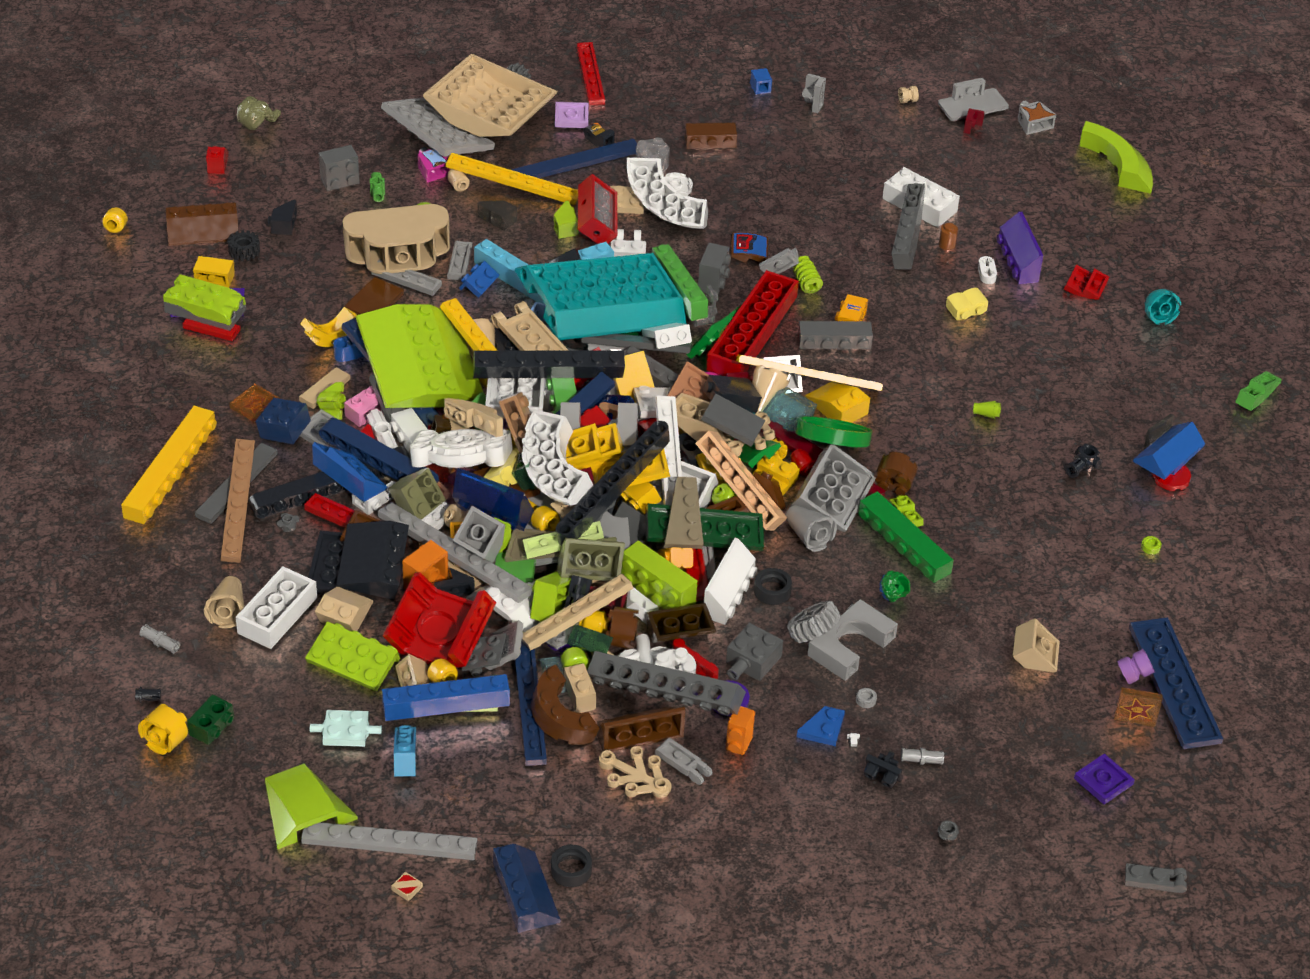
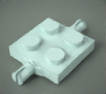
(345, 728)

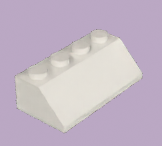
(730, 582)

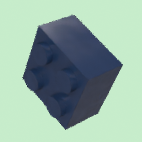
(283, 420)

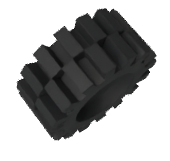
(238, 250)

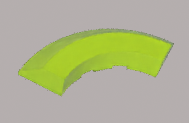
(1131, 165)

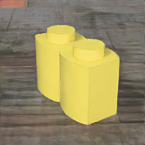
(967, 303)

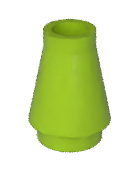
(989, 409)

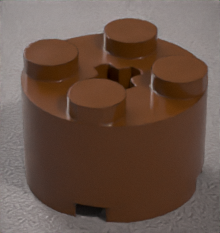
(896, 473)
(623, 627)

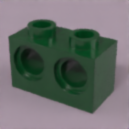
(210, 719)

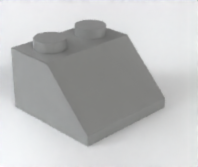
(481, 534)

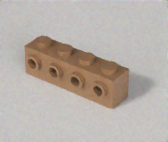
(516, 414)

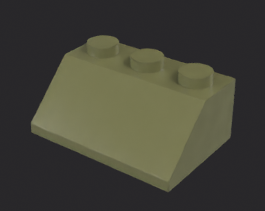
(590, 559)

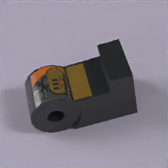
(599, 135)

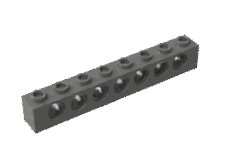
(731, 693)

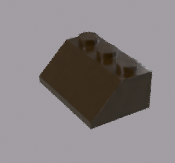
(679, 623)

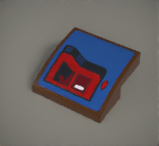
(749, 245)

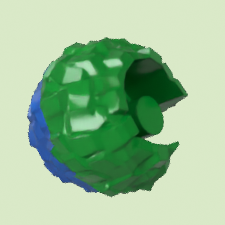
(894, 585)

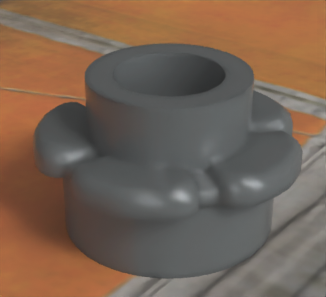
(945, 827)

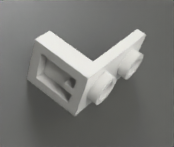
(375, 502)

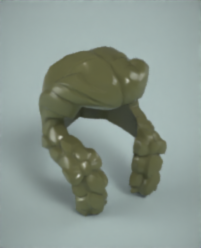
(253, 112)

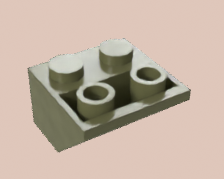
(417, 493)

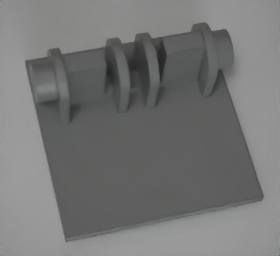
(485, 654)

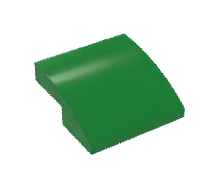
(751, 456)

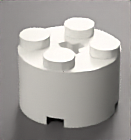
(677, 659)

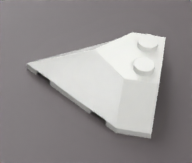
(509, 608)

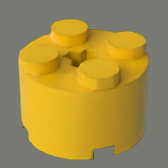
(163, 729)

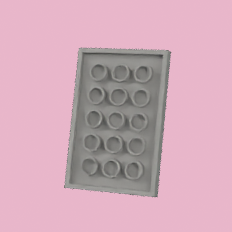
(433, 128)

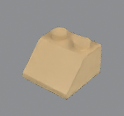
(343, 608)
(1036, 647)

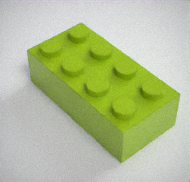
(658, 578)

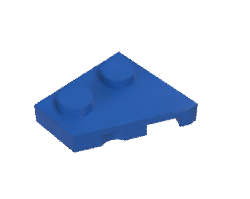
(823, 726)

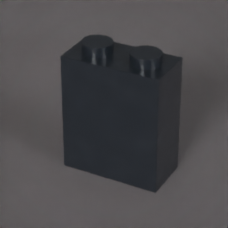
(734, 389)

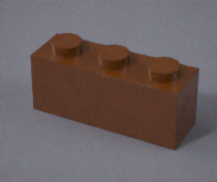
(710, 135)

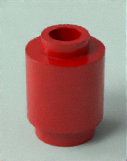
(803, 461)

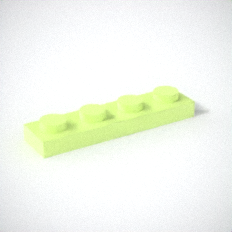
(549, 543)

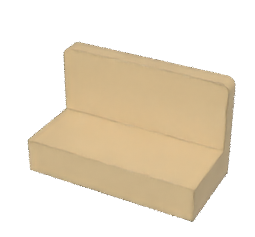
(412, 671)

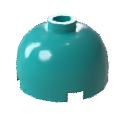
(1162, 306)

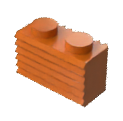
(740, 730)

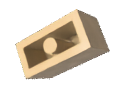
(580, 688)

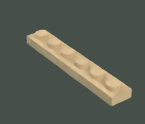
(576, 611)

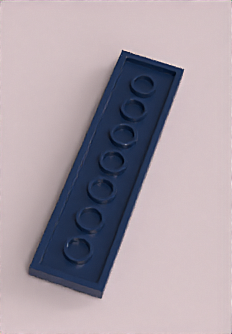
(1177, 684)

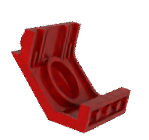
(437, 623)

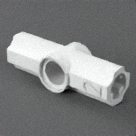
(381, 428)

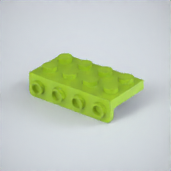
(352, 656)

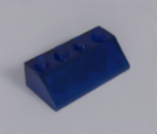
(492, 498)

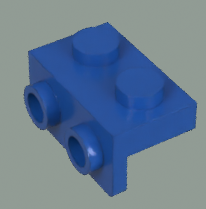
(480, 279)

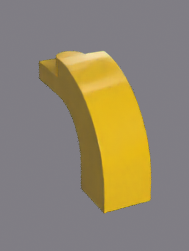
(325, 334)

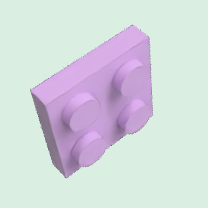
(571, 115)

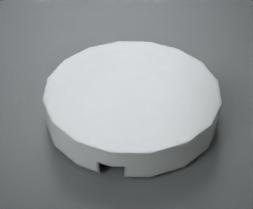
(680, 183)

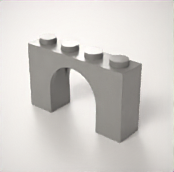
(626, 424)
(858, 619)

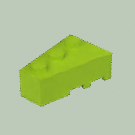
(549, 596)

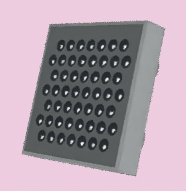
(512, 642)

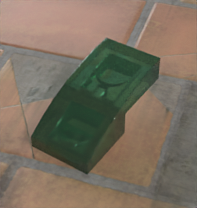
(589, 640)

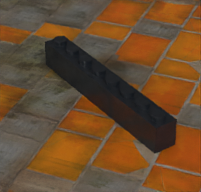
(548, 364)

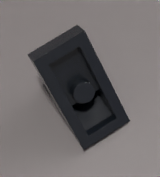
(458, 584)

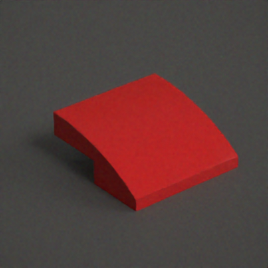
(1086, 283)

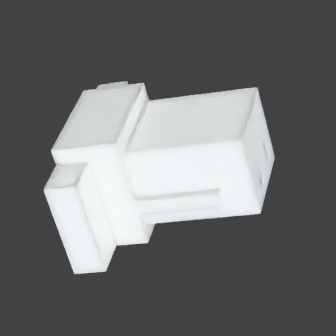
(853, 739)

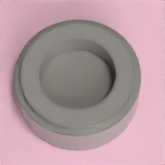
(866, 698)

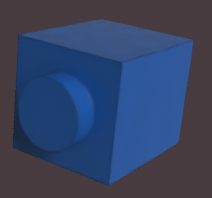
(761, 81)

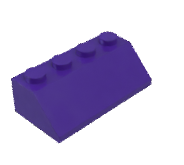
(1020, 249)

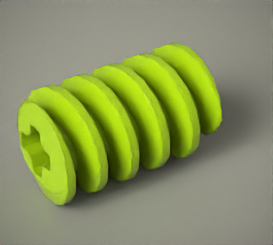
(807, 275)

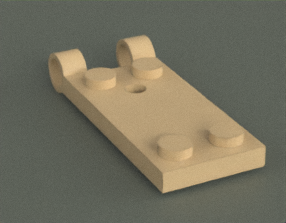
(536, 335)

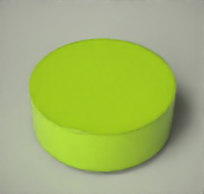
(1151, 545)

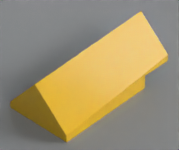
(593, 443)

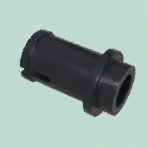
(147, 694)

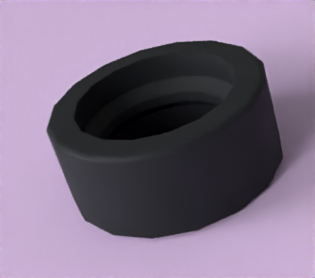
(772, 575)
(571, 852)

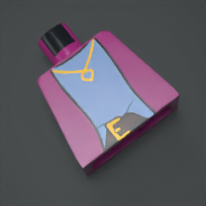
(432, 164)

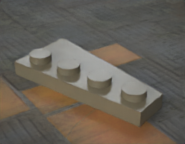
(684, 522)
(516, 546)

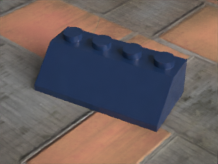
(524, 887)

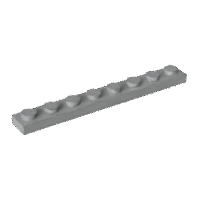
(390, 840)

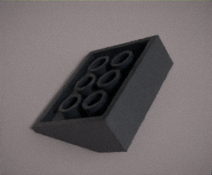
(373, 558)

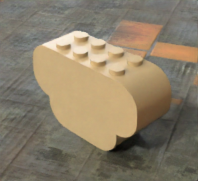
(399, 236)

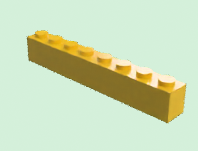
(168, 465)

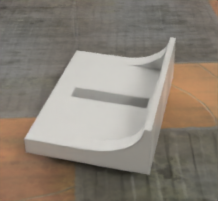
(638, 601)

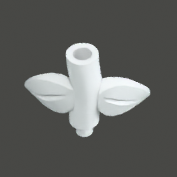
(643, 652)

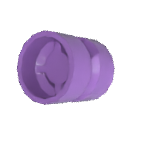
(1136, 666)

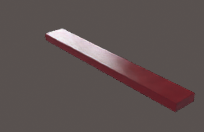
(796, 442)

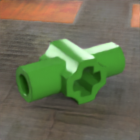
(377, 187)

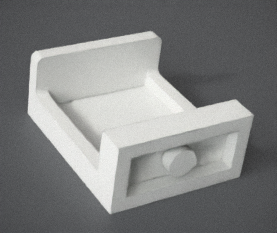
(669, 334)

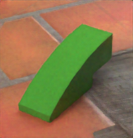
(1258, 390)

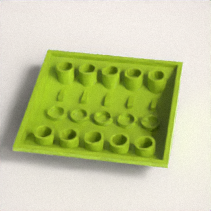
(417, 356)

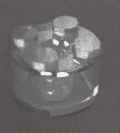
(654, 149)

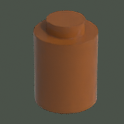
(948, 236)

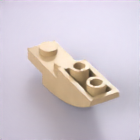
(474, 414)

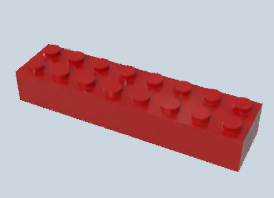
(753, 323)

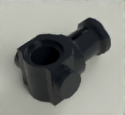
(1085, 459)

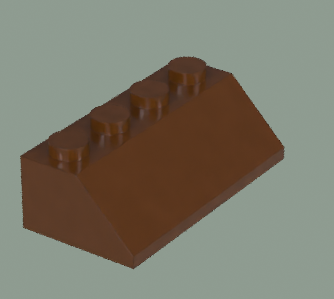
(201, 223)
(641, 728)

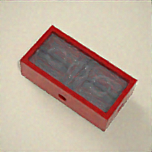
(597, 210)

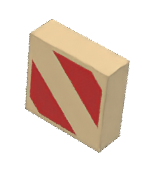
(407, 886)

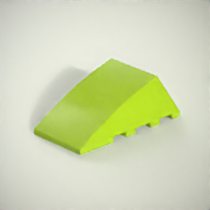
(301, 800)

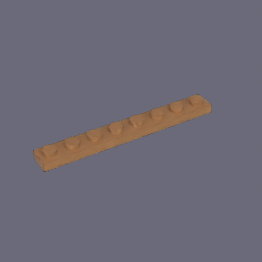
(237, 501)

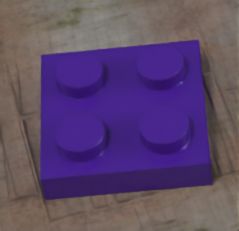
(1104, 778)

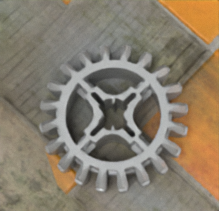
(813, 621)

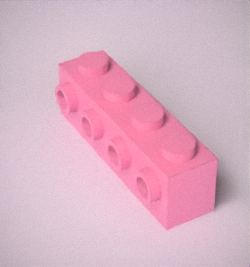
(361, 405)

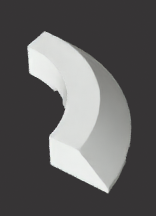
(661, 198)
(546, 454)

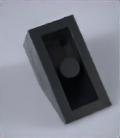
(283, 218)

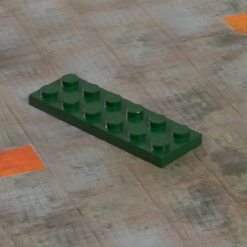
(718, 526)

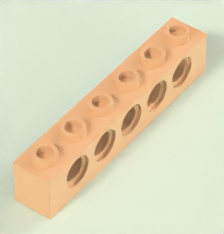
(741, 479)

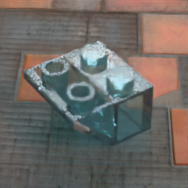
(787, 407)

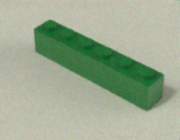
(905, 537)

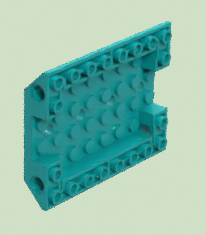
(604, 295)

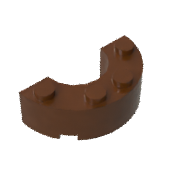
(554, 717)

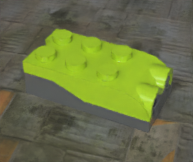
(204, 302)

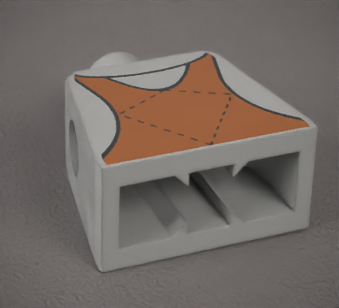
(1035, 117)

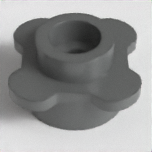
(288, 522)

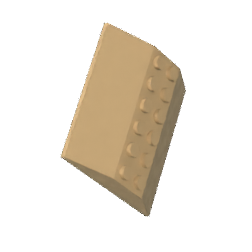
(487, 98)

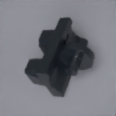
(578, 588)
(885, 765)

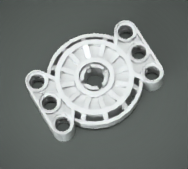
(460, 448)

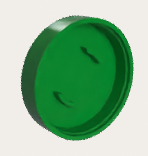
(833, 431)

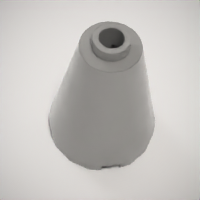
(811, 527)

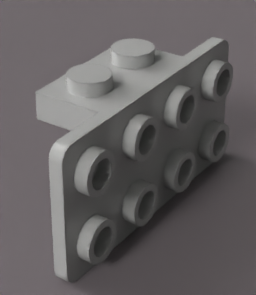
(971, 95)

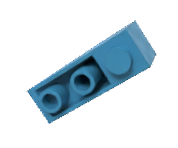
(405, 751)

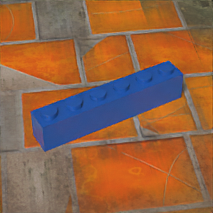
(446, 697)

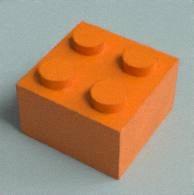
(429, 560)

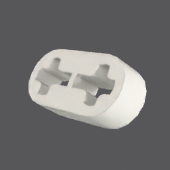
(985, 270)

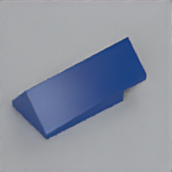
(1171, 450)
(347, 471)

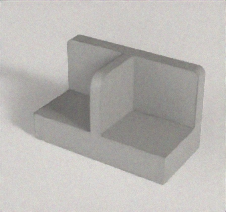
(814, 91)

